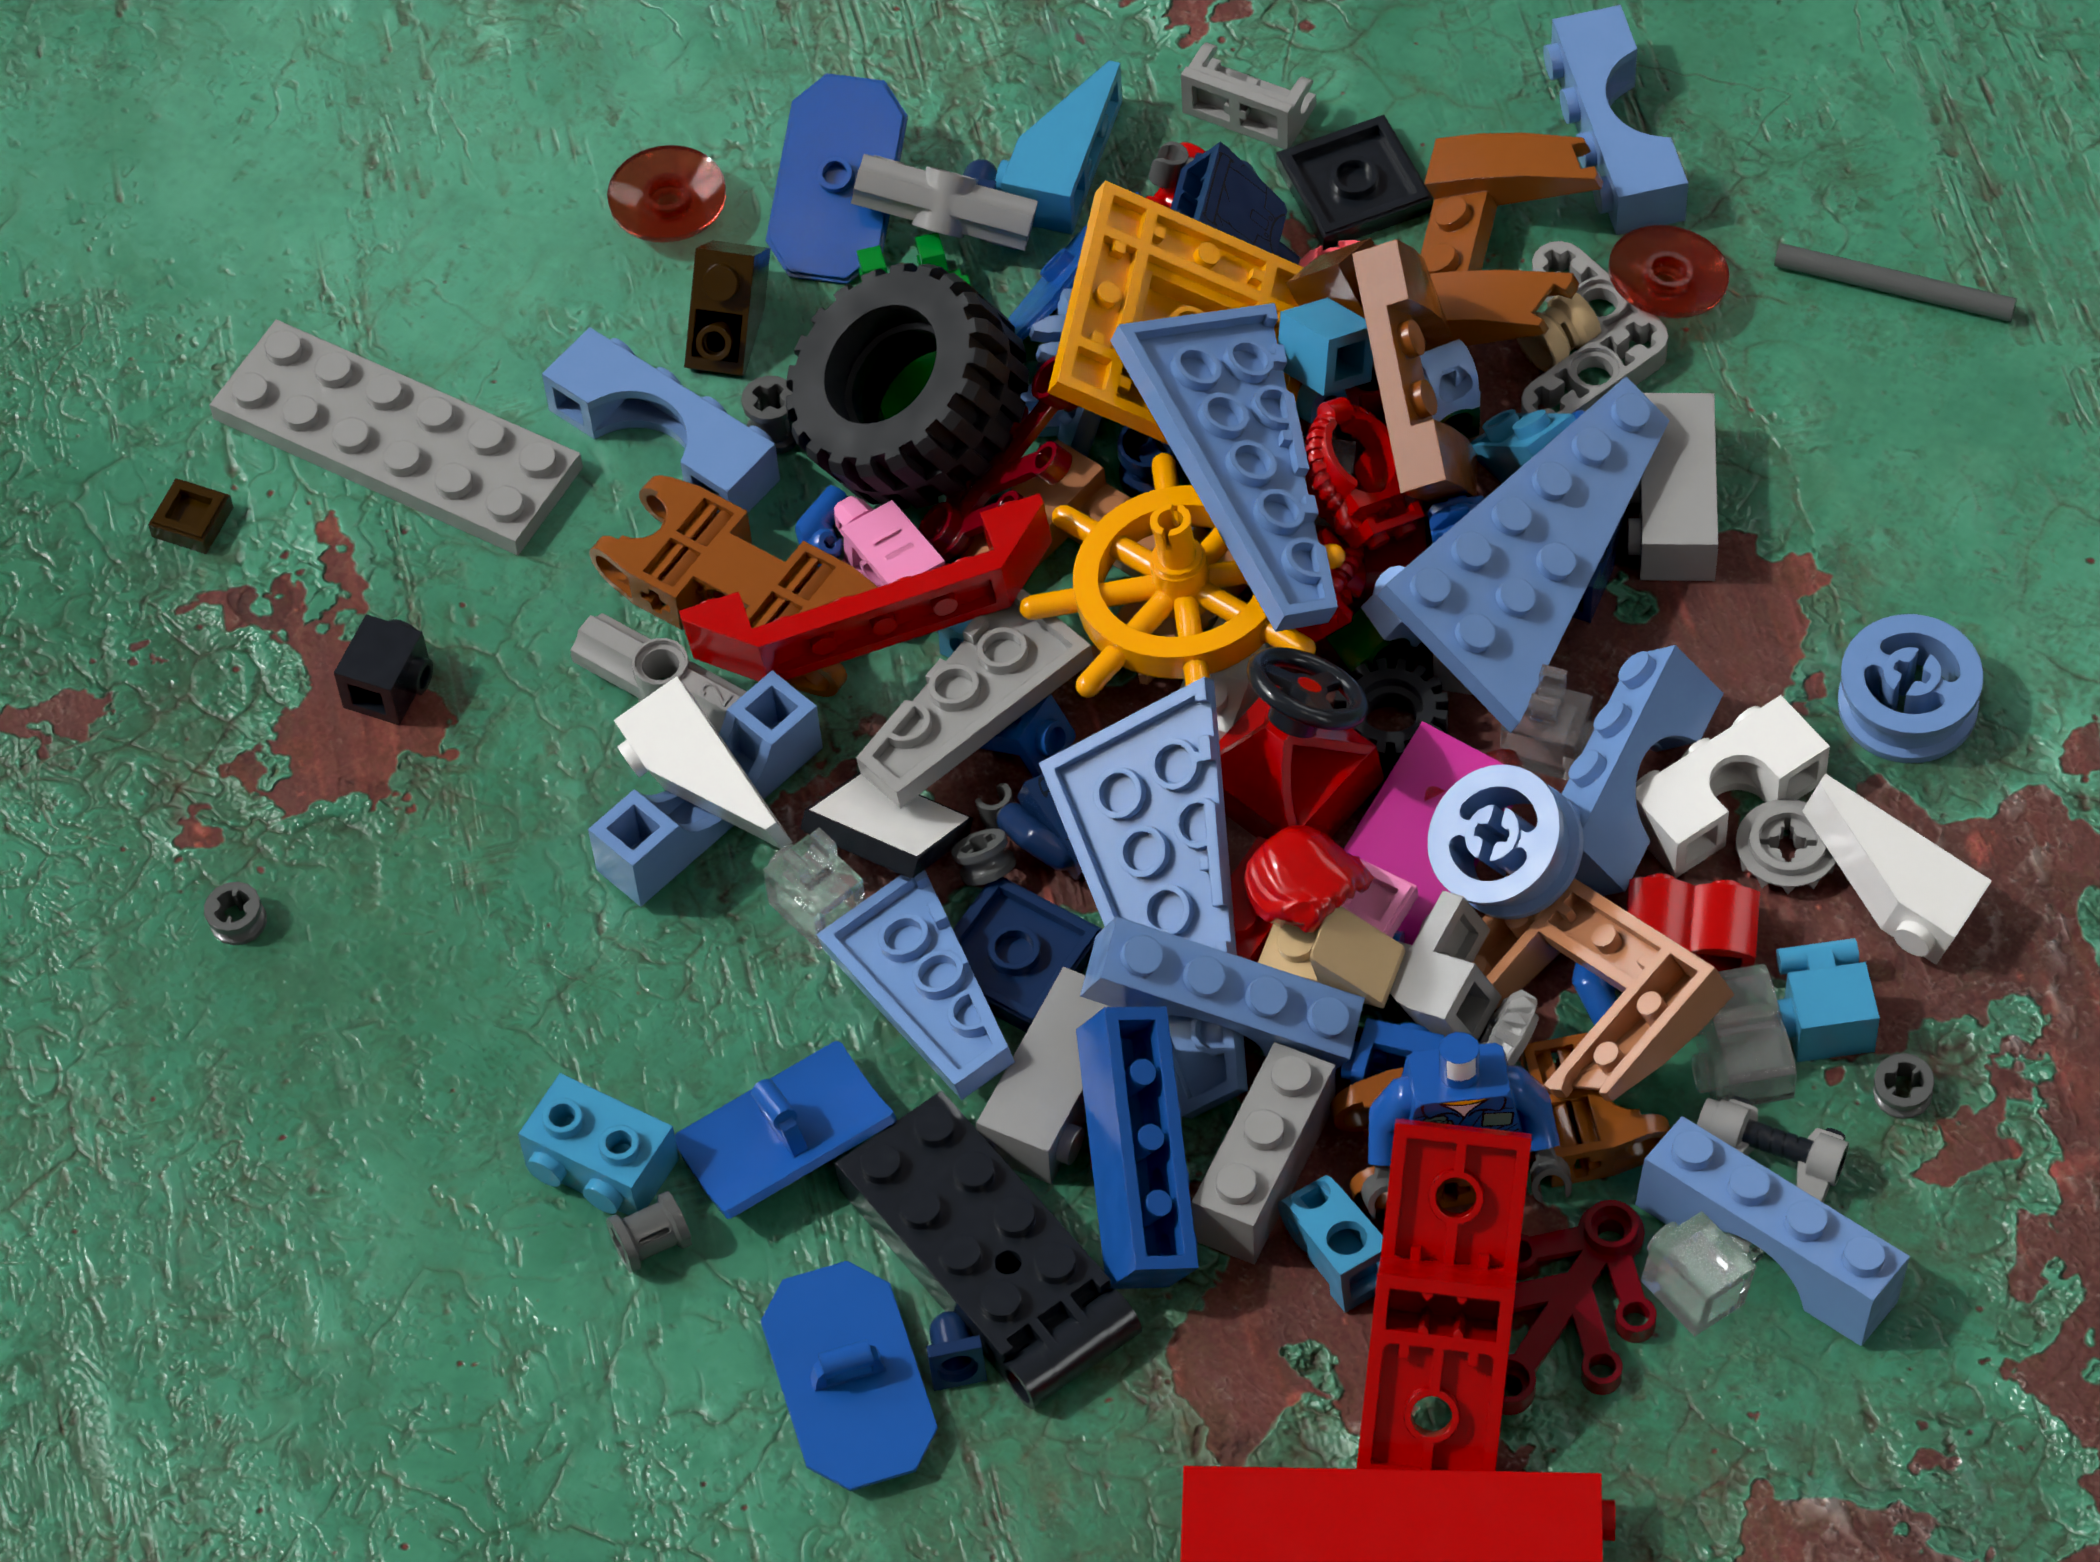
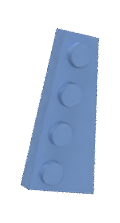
(918, 977)

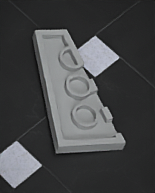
(971, 698)

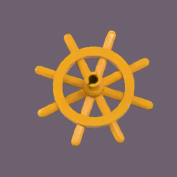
(1177, 583)

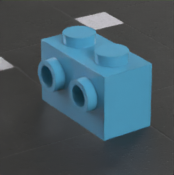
(598, 1147)

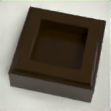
(190, 516)

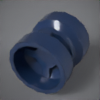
(1136, 458)

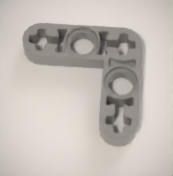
(1603, 351)

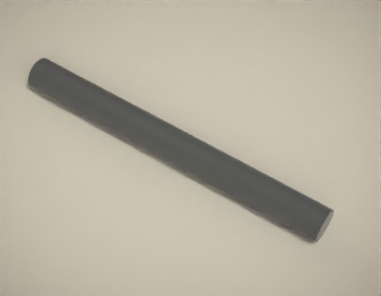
(1895, 282)

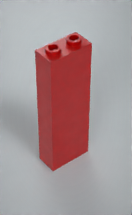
(1392, 1515)

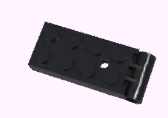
(966, 1220)

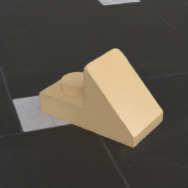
(1339, 954)

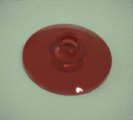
(666, 193)
(1668, 271)

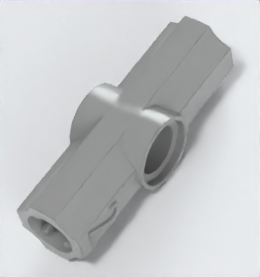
(944, 202)
(638, 662)

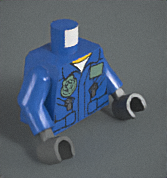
(1464, 1087)

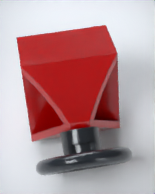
(1295, 754)

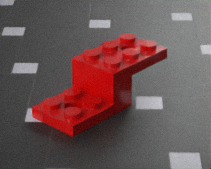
(1444, 1298)

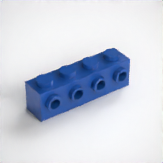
(1137, 1147)

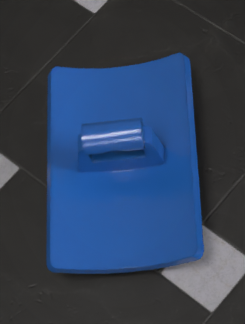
(782, 1129)

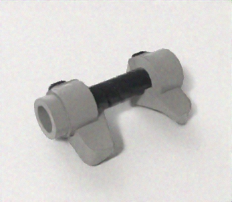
(1817, 1157)

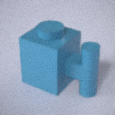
(1827, 1000)

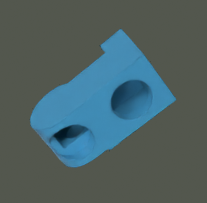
(1336, 1239)

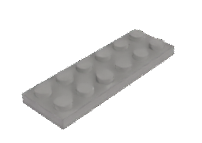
(397, 436)

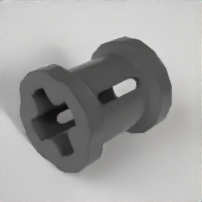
(766, 407)
(649, 1231)

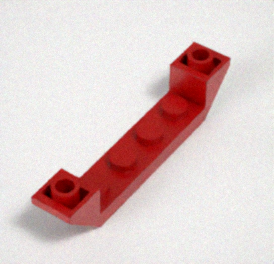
(881, 616)

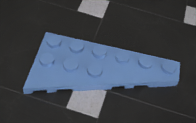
(1239, 438)
(1514, 568)
(1155, 851)

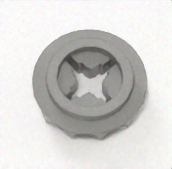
(1759, 842)
(1512, 1024)

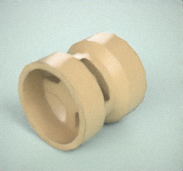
(1570, 326)

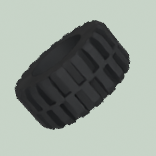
(860, 351)

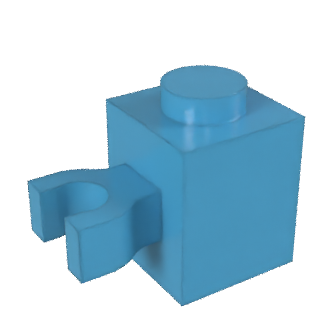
(1325, 351)

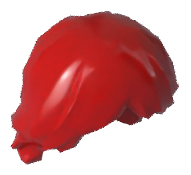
(1302, 878)

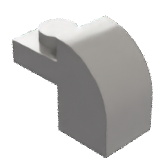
(1438, 976)

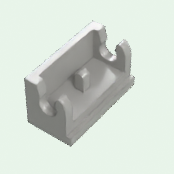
(1245, 101)

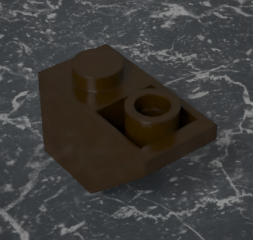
(726, 306)

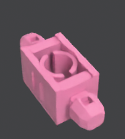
(883, 541)

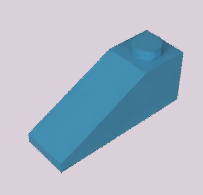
(1063, 149)

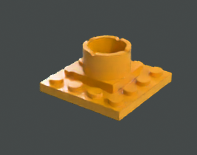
(1149, 266)

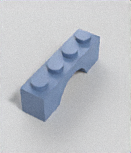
(1639, 171)
(608, 388)
(1656, 707)
(658, 835)
(1156, 969)
(1836, 1265)

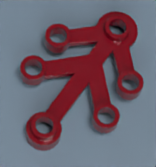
(956, 521)
(1572, 1297)

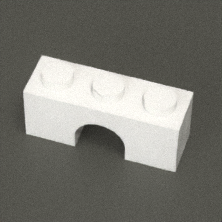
(1762, 753)

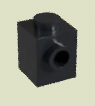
(383, 669)

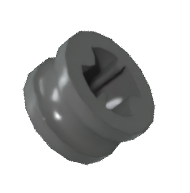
(983, 857)
(245, 898)
(1908, 1066)

